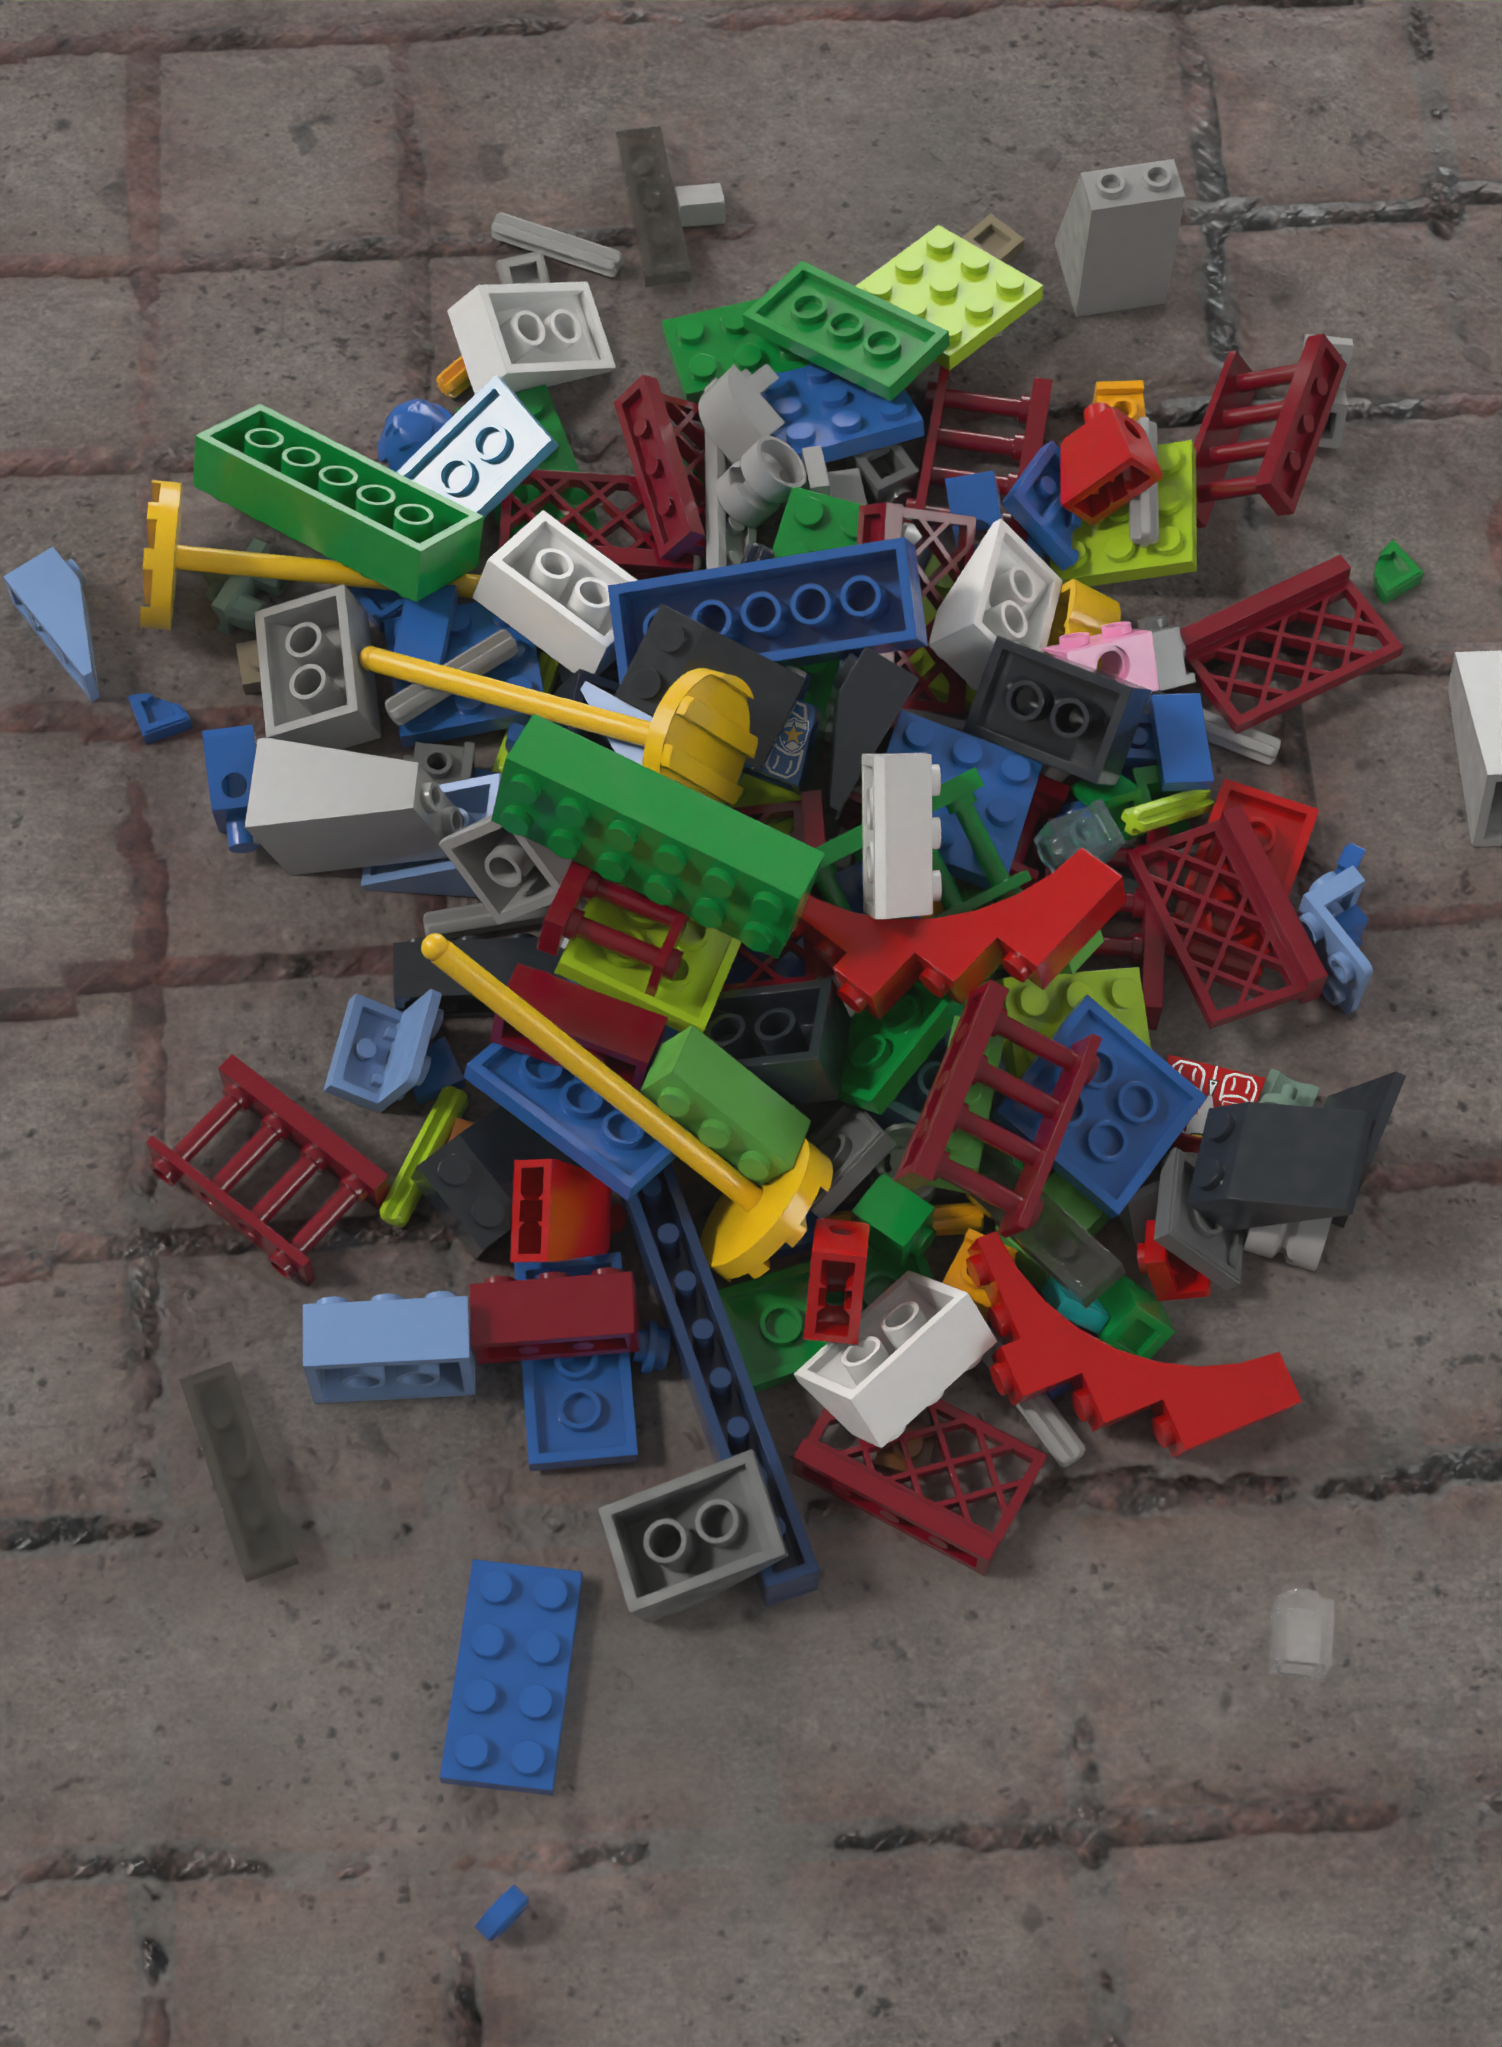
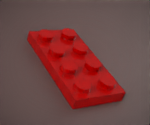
(1283, 832)

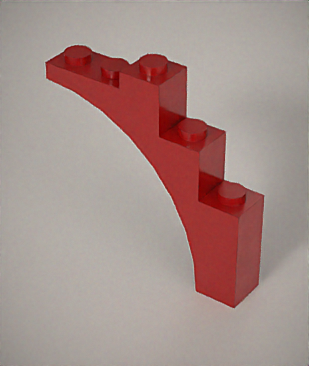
(955, 953)
(1110, 1385)

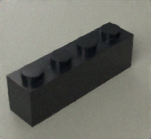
(416, 974)

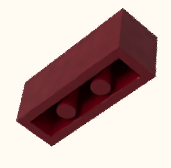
(607, 1027)
(554, 1316)

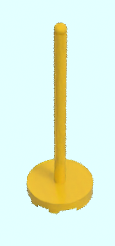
(166, 556)
(693, 738)
(747, 1218)

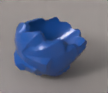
(408, 430)

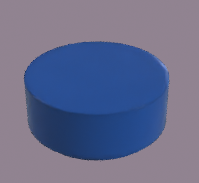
(503, 1913)

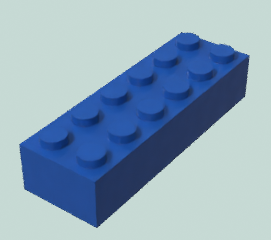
(789, 606)

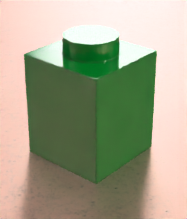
(897, 1220)

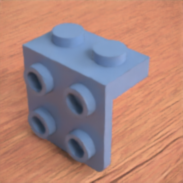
(1342, 959)
(382, 1050)

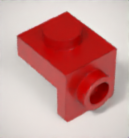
(1169, 1274)

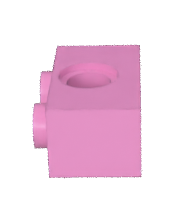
(1123, 651)

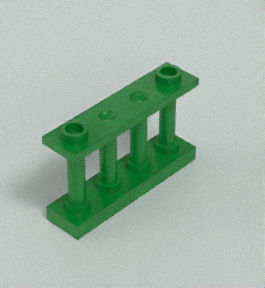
(957, 798)

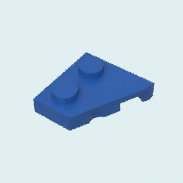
(1038, 509)

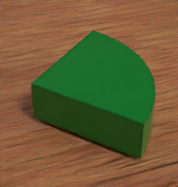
(1394, 573)

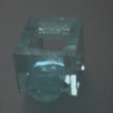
(1085, 828)

